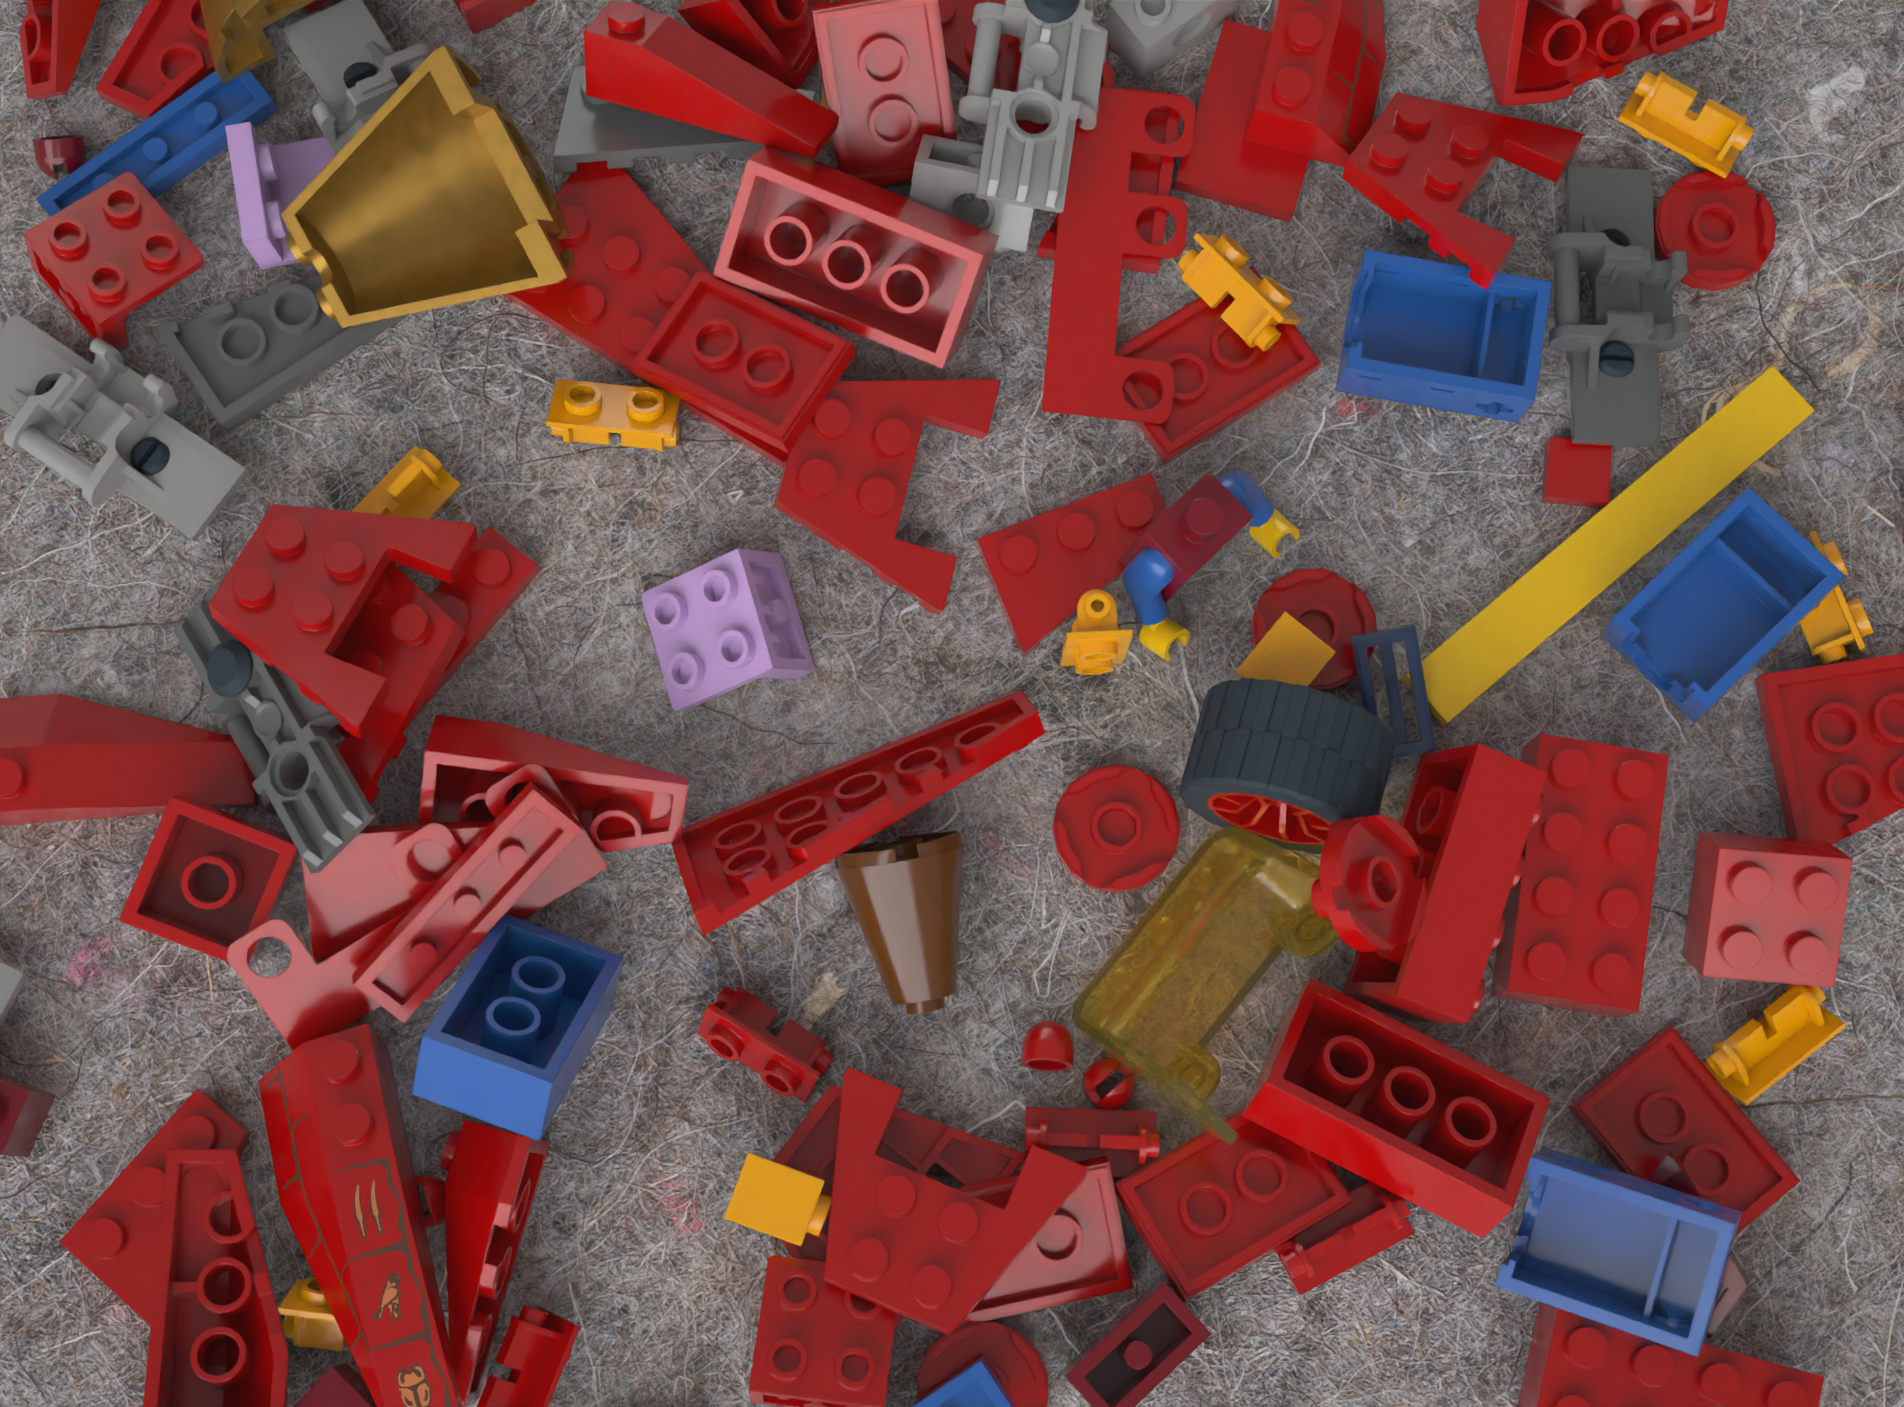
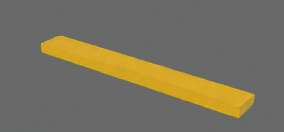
(1610, 543)

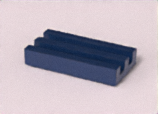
(1384, 639)

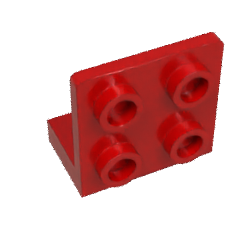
(110, 256)
(818, 1341)

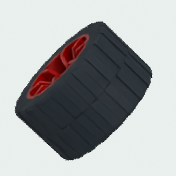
(1285, 761)

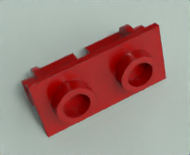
(737, 1030)
(1084, 1134)
(1346, 1238)
(537, 1350)

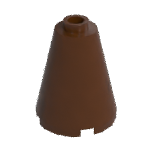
(909, 913)

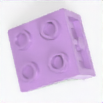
(266, 184)
(726, 627)

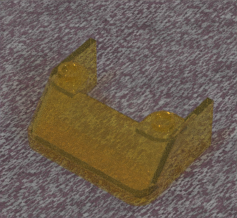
(1197, 962)

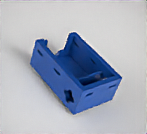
(1441, 340)
(1722, 605)
(1620, 1250)

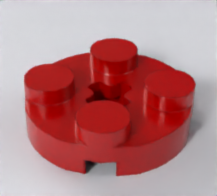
(1366, 858)

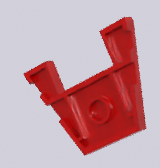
(1431, 158)
(855, 466)
(307, 582)
(410, 644)
(908, 1142)
(914, 1238)

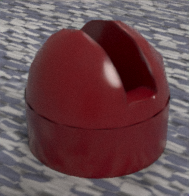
(59, 150)

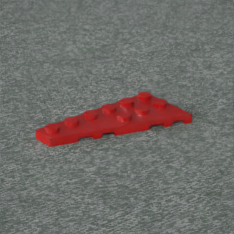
(623, 278)
(1836, 744)
(790, 832)

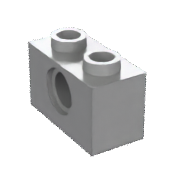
(1158, 30)
(951, 168)

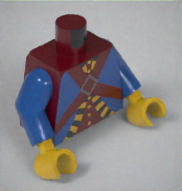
(1187, 540)

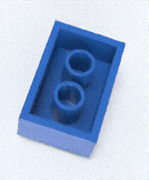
(517, 1026)

